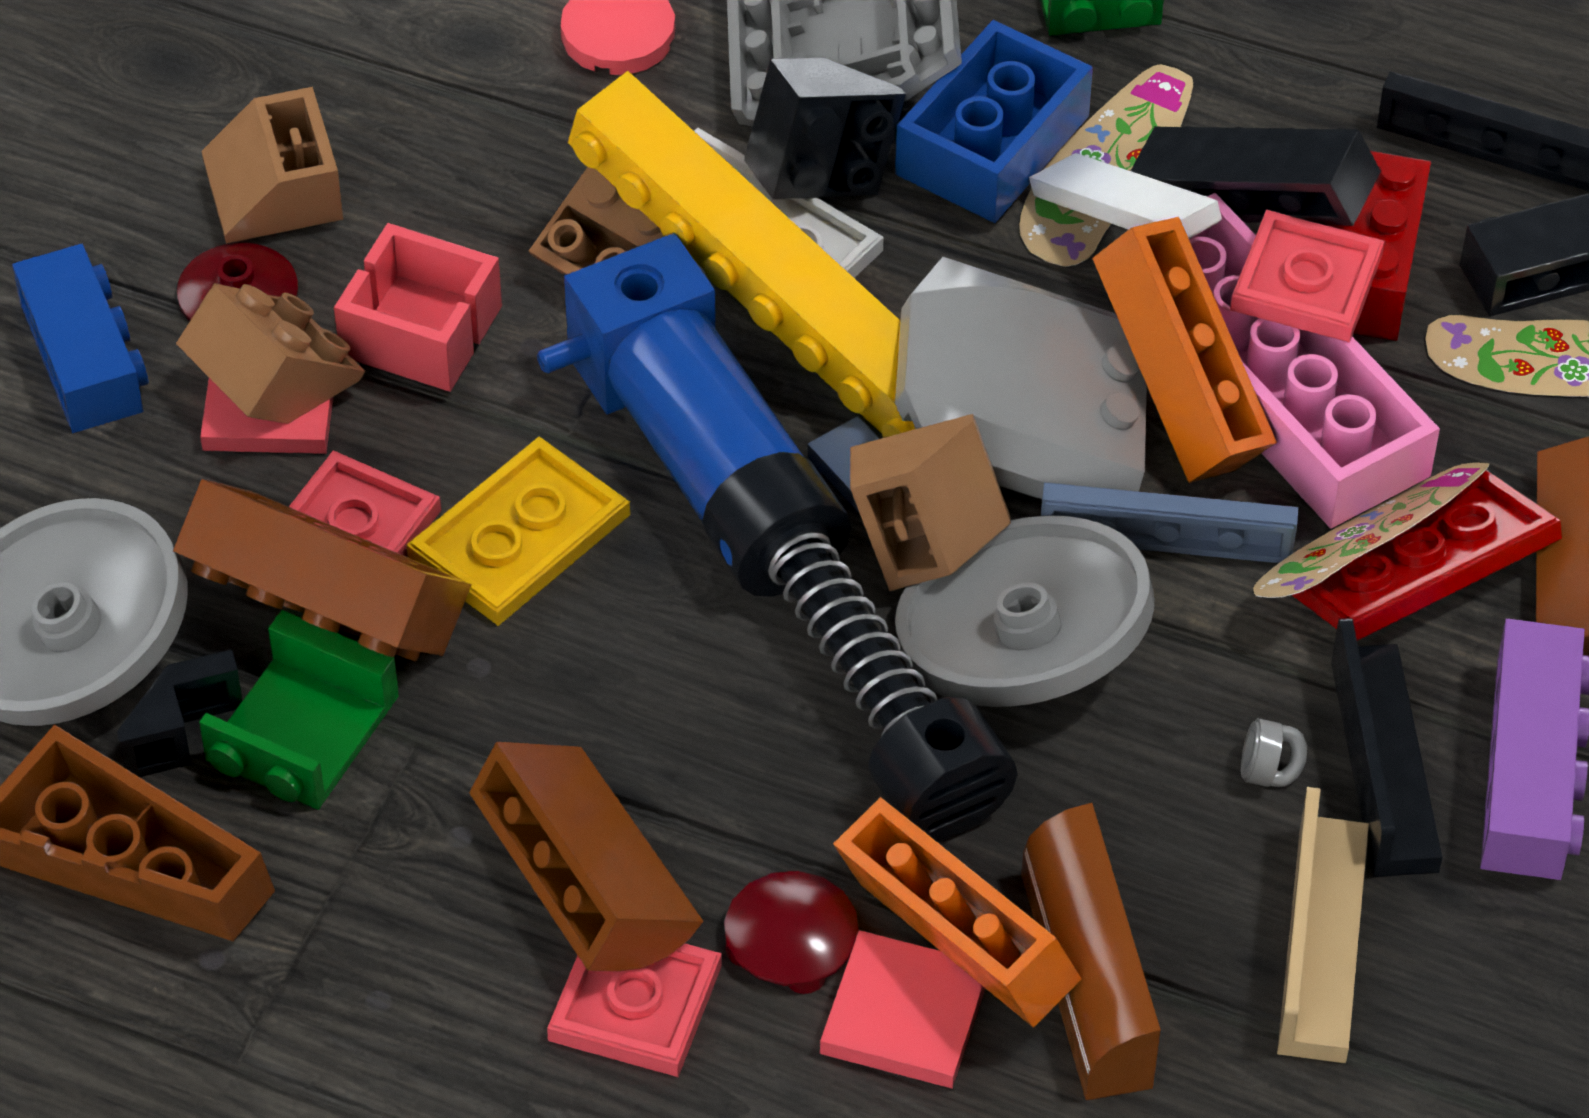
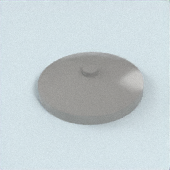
(83, 607)
(1029, 613)

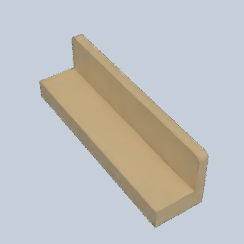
(1323, 936)

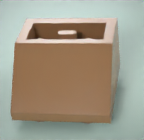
(273, 168)
(592, 227)
(267, 352)
(927, 499)

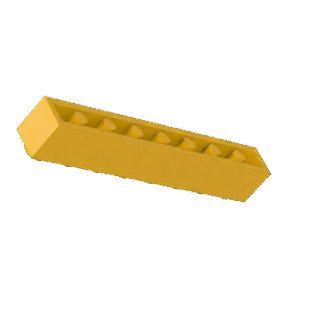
(745, 245)

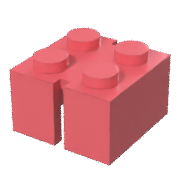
(419, 306)

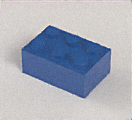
(993, 121)

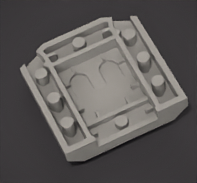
(888, 39)
(1035, 370)

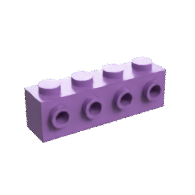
(1535, 749)

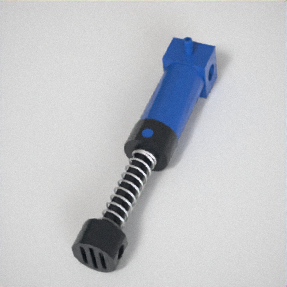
(651, 345)

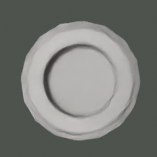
(1263, 753)

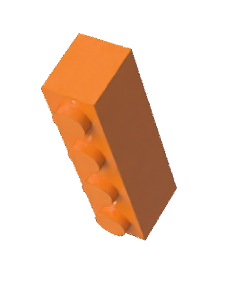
(1184, 349)
(958, 912)

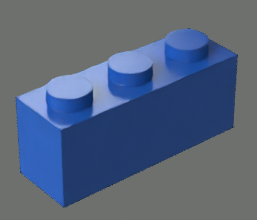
(80, 337)

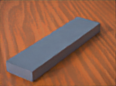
(1181, 522)

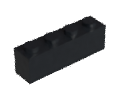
(1253, 170)
(1529, 255)

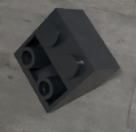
(822, 129)

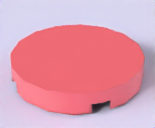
(617, 33)

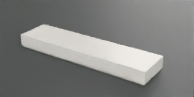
(1122, 195)

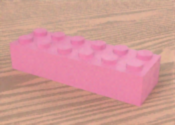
(1336, 414)

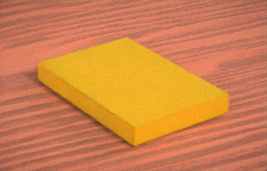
(520, 529)

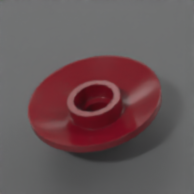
(233, 267)

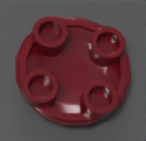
(791, 929)

